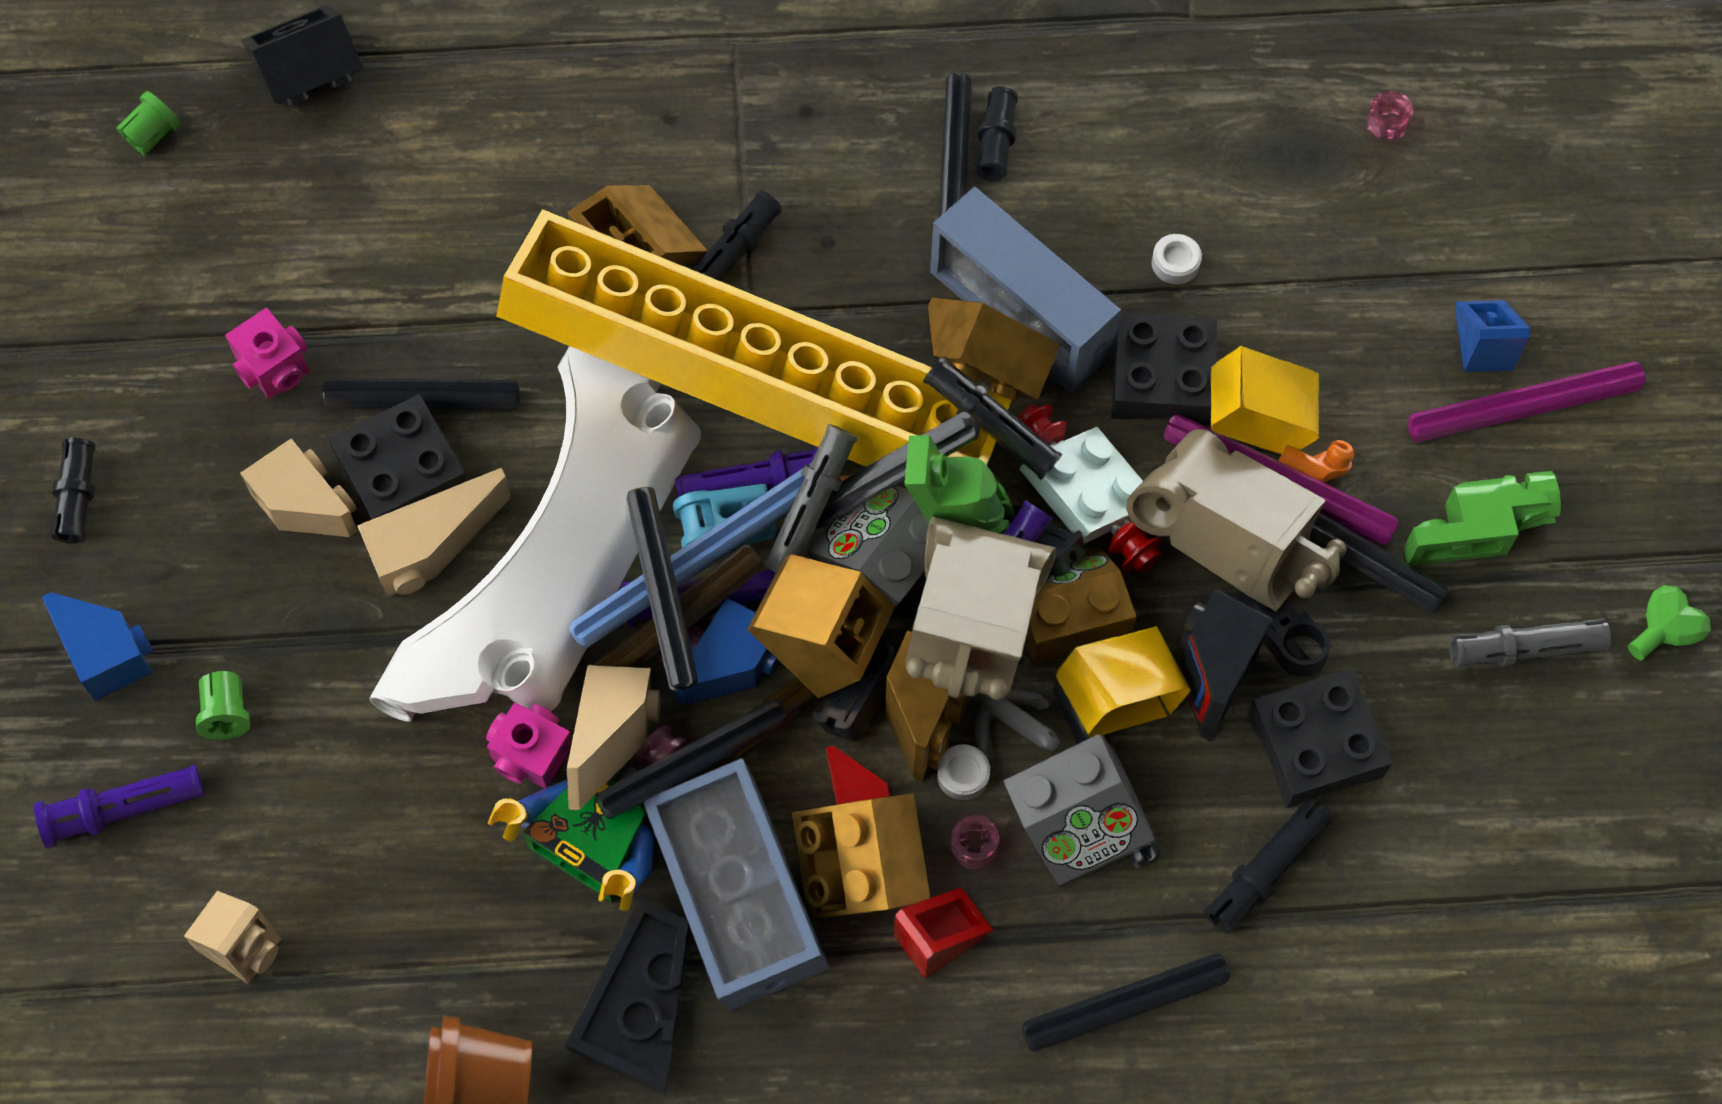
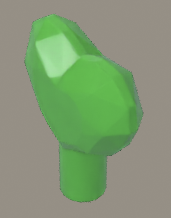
(1670, 622)

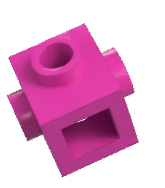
(268, 354)
(528, 745)

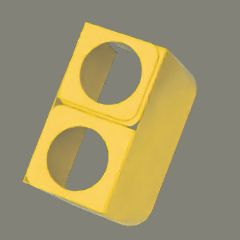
(1266, 402)
(1119, 679)

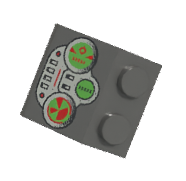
(879, 540)
(1080, 810)

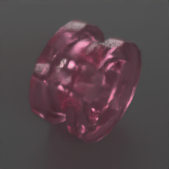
(1386, 103)
(659, 745)
(961, 833)

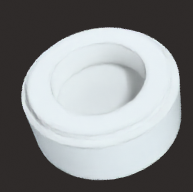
(1176, 259)
(963, 772)

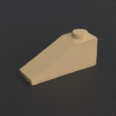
(428, 534)
(608, 727)

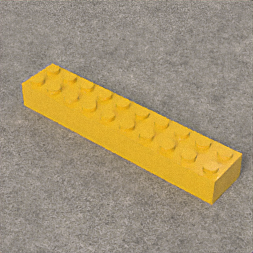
(720, 342)

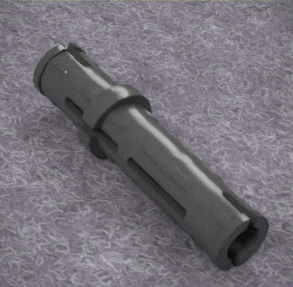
(813, 495)
(1508, 644)

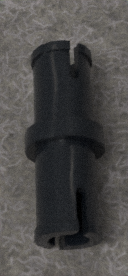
(997, 134)
(73, 490)

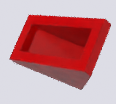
(939, 930)

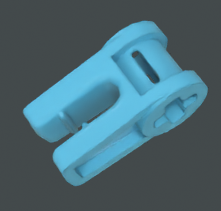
(715, 508)

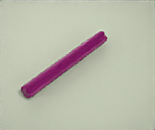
(1526, 401)
(1338, 505)

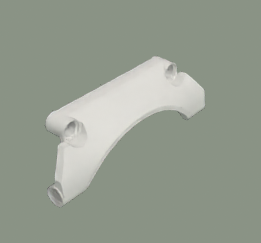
(570, 557)

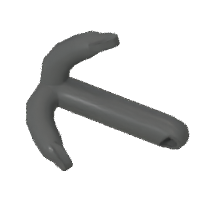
(1008, 712)

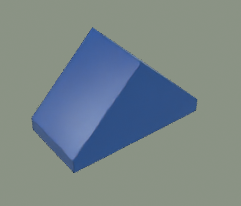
(1490, 335)

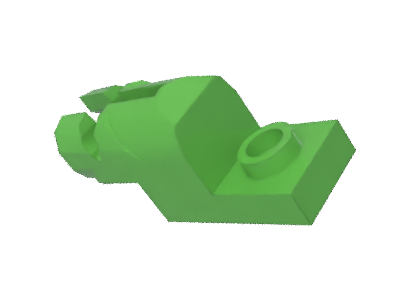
(955, 487)
(1485, 519)

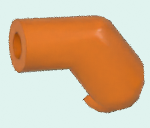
(1323, 466)

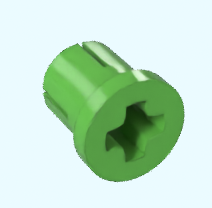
(148, 123)
(221, 707)

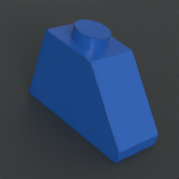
(99, 644)
(728, 657)

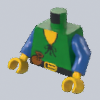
(597, 851)

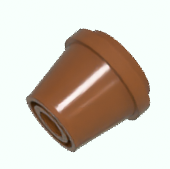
(476, 1066)

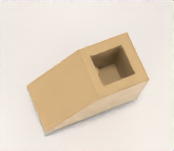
(295, 494)
(234, 936)

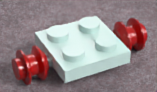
(1091, 489)

